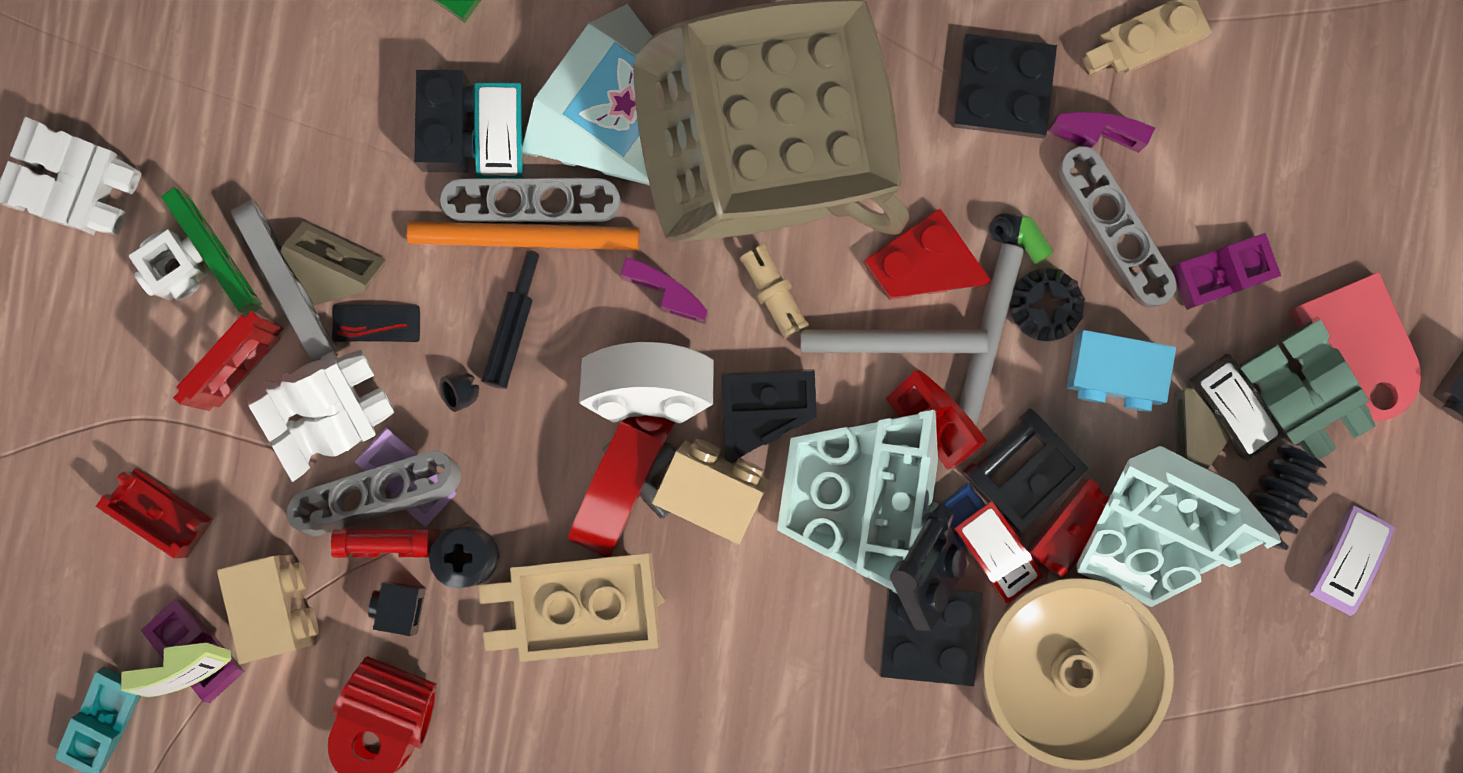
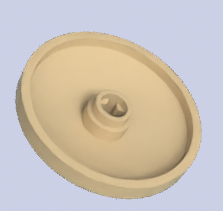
(1078, 673)

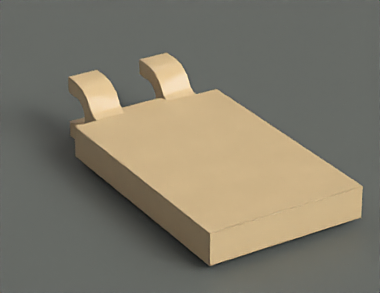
(577, 608)

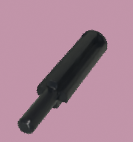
(510, 327)

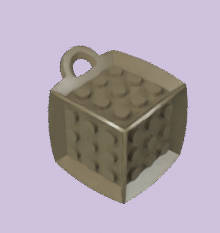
(768, 120)

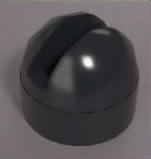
(458, 391)

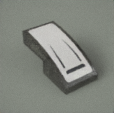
(1237, 407)

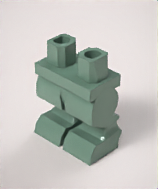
(1317, 401)

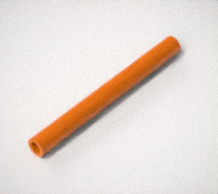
(523, 235)

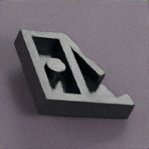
(764, 406)

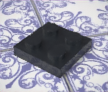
(1005, 86)
(937, 655)

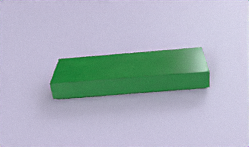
(212, 251)

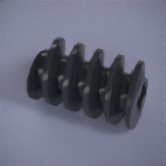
(1287, 489)
(457, 573)

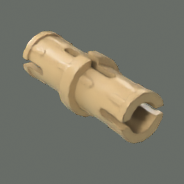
(774, 291)

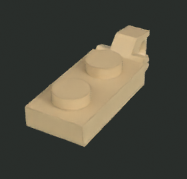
(1149, 37)

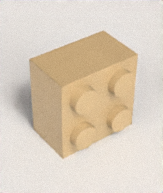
(711, 490)
(267, 607)

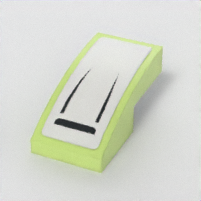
(180, 669)

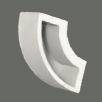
(646, 381)

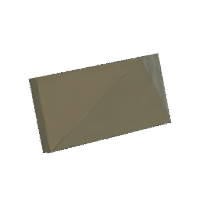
(329, 265)
(1197, 429)

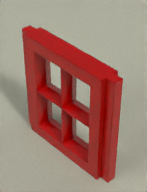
(228, 362)

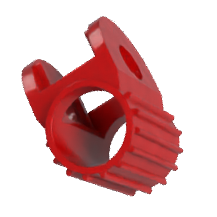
(382, 702)

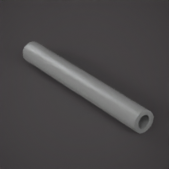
(993, 321)
(894, 341)

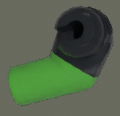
(1020, 231)

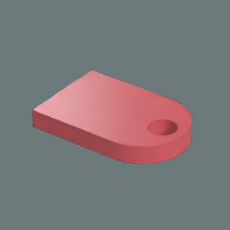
(1370, 339)

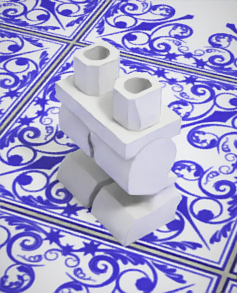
(81, 185)
(331, 410)

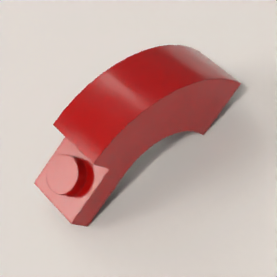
(619, 482)

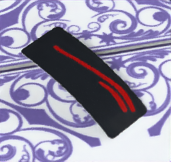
(376, 323)

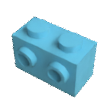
(1120, 369)

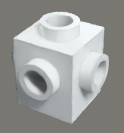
(154, 264)

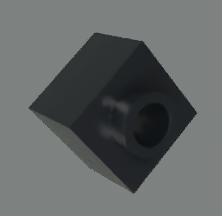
(397, 608)

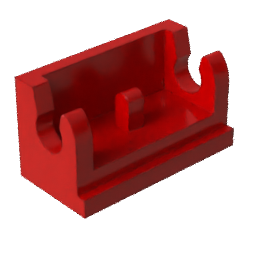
(155, 513)
(1069, 529)

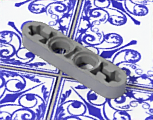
(531, 194)
(1111, 230)
(283, 281)
(372, 487)

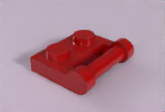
(372, 542)

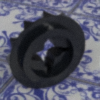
(1035, 321)

